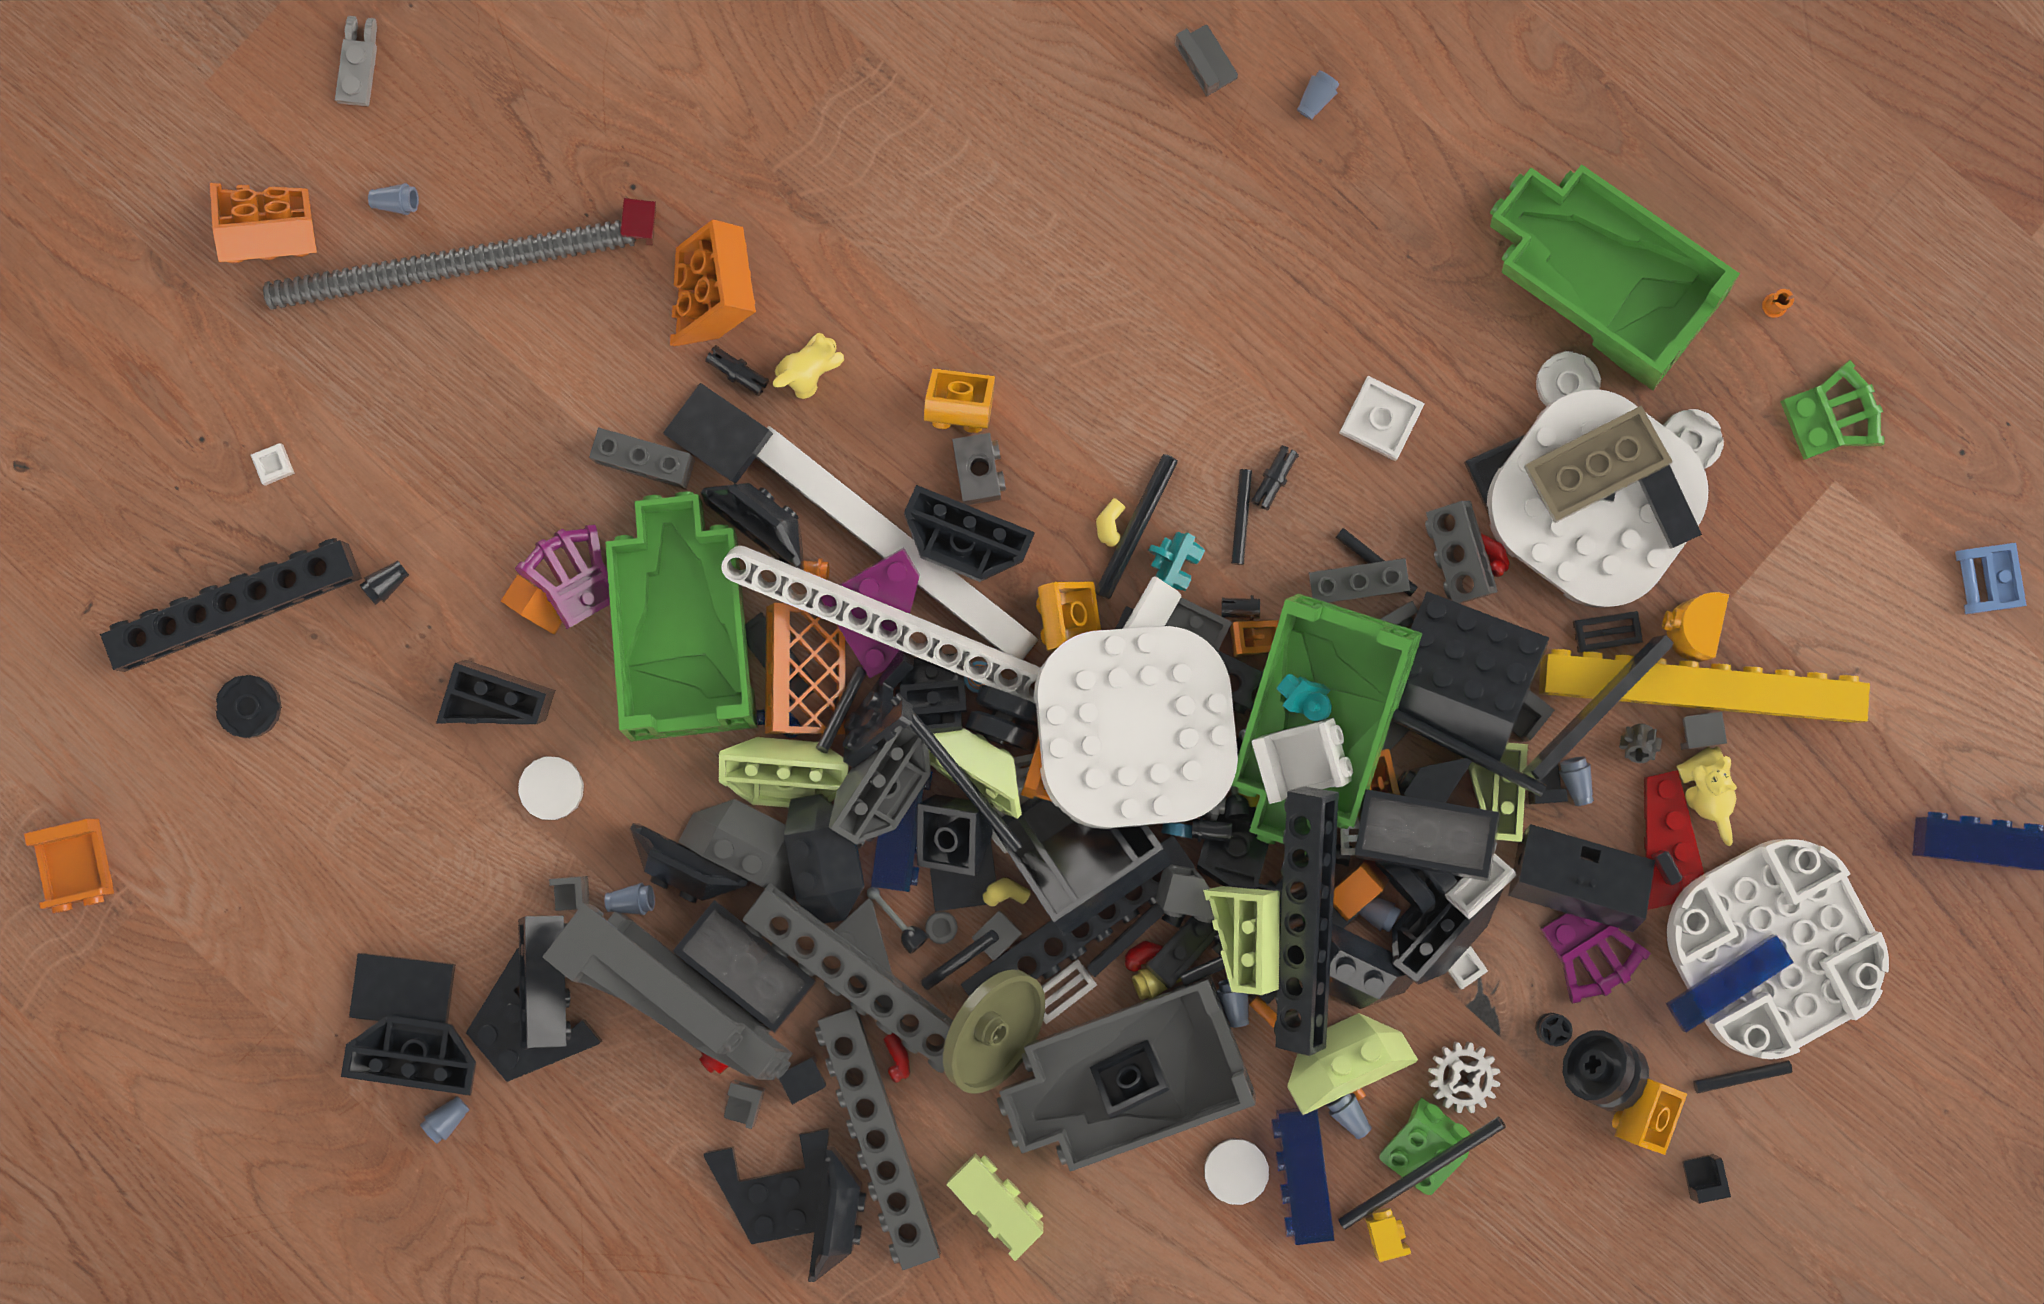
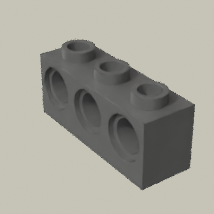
(642, 458)
(1475, 561)
(1360, 581)

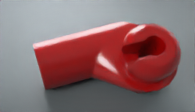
(1497, 555)
(1140, 955)
(900, 1056)

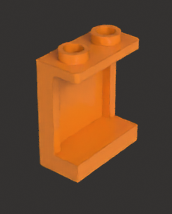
(71, 864)

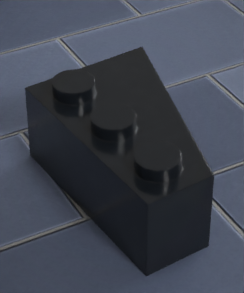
(491, 696)

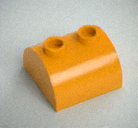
(959, 400)
(1067, 611)
(1697, 626)
(1651, 1118)

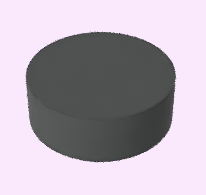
(941, 927)

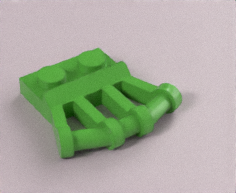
(1815, 423)

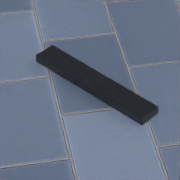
(1598, 707)

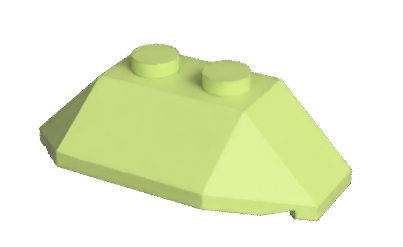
(985, 765)
(780, 769)
(1354, 1057)

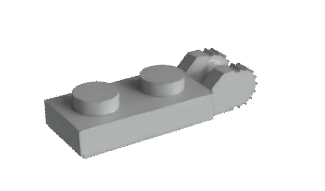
(357, 64)

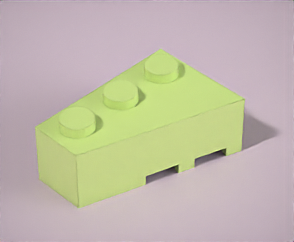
(1502, 795)
(1249, 936)
(997, 1204)

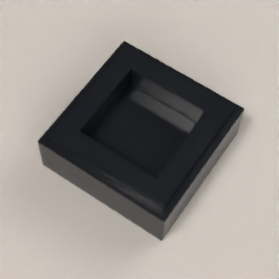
(1667, 867)

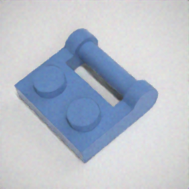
(2001, 577)

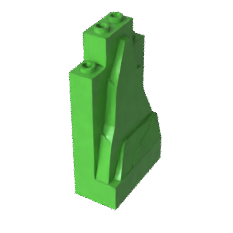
(1610, 268)
(677, 625)
(1366, 671)

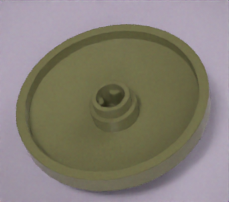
(993, 1030)

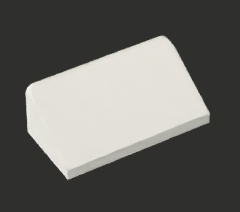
(1154, 605)

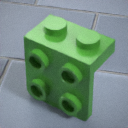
(1422, 1139)

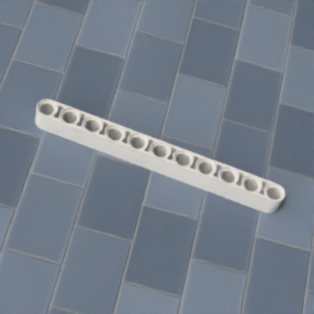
(887, 538)
(876, 613)

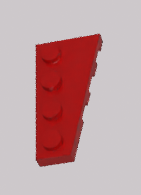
(1671, 831)

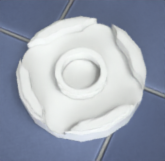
(1564, 375)
(1703, 428)
(550, 788)
(1236, 1171)

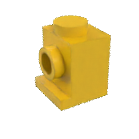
(1387, 1235)

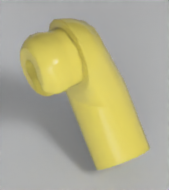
(1106, 523)
(1004, 889)

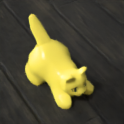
(804, 368)
(1714, 795)

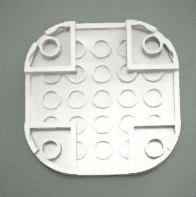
(1607, 549)
(1135, 727)
(1812, 908)

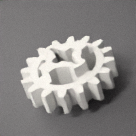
(1476, 1070)

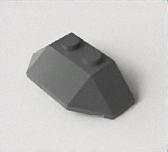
(881, 787)
(742, 843)

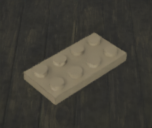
(1598, 464)

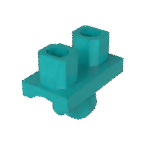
(1171, 556)
(1305, 697)

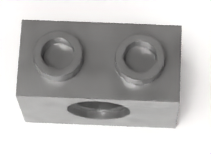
(972, 450)

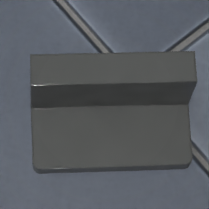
(1205, 59)

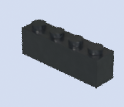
(541, 985)

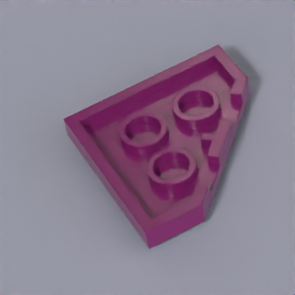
(889, 582)

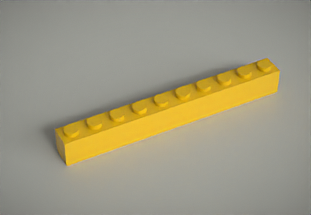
(1711, 688)

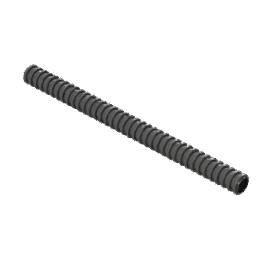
(444, 264)

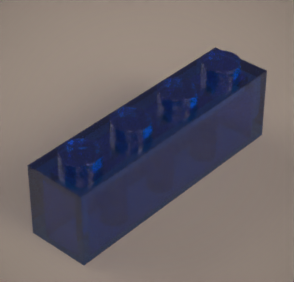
(1979, 843)
(897, 851)
(1304, 1176)

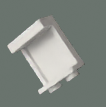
(1301, 758)

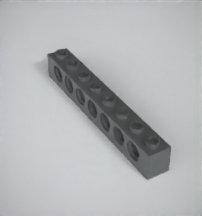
(853, 962)
(906, 1251)

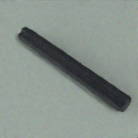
(1136, 526)

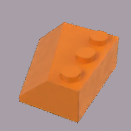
(261, 223)
(712, 284)

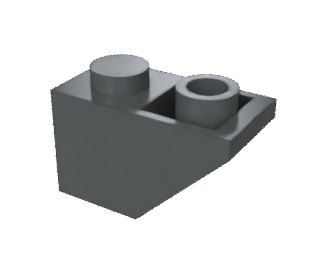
(1183, 893)

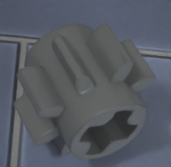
(1640, 743)

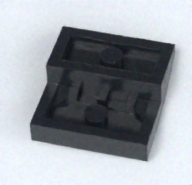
(933, 689)

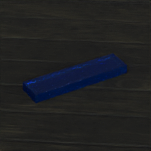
(1729, 983)

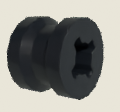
(1560, 1031)

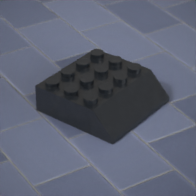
(1470, 673)
(1080, 867)

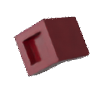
(638, 219)

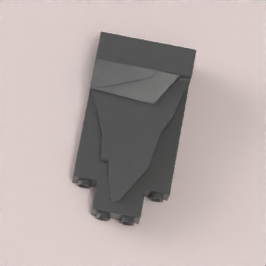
(647, 975)
(1193, 1050)

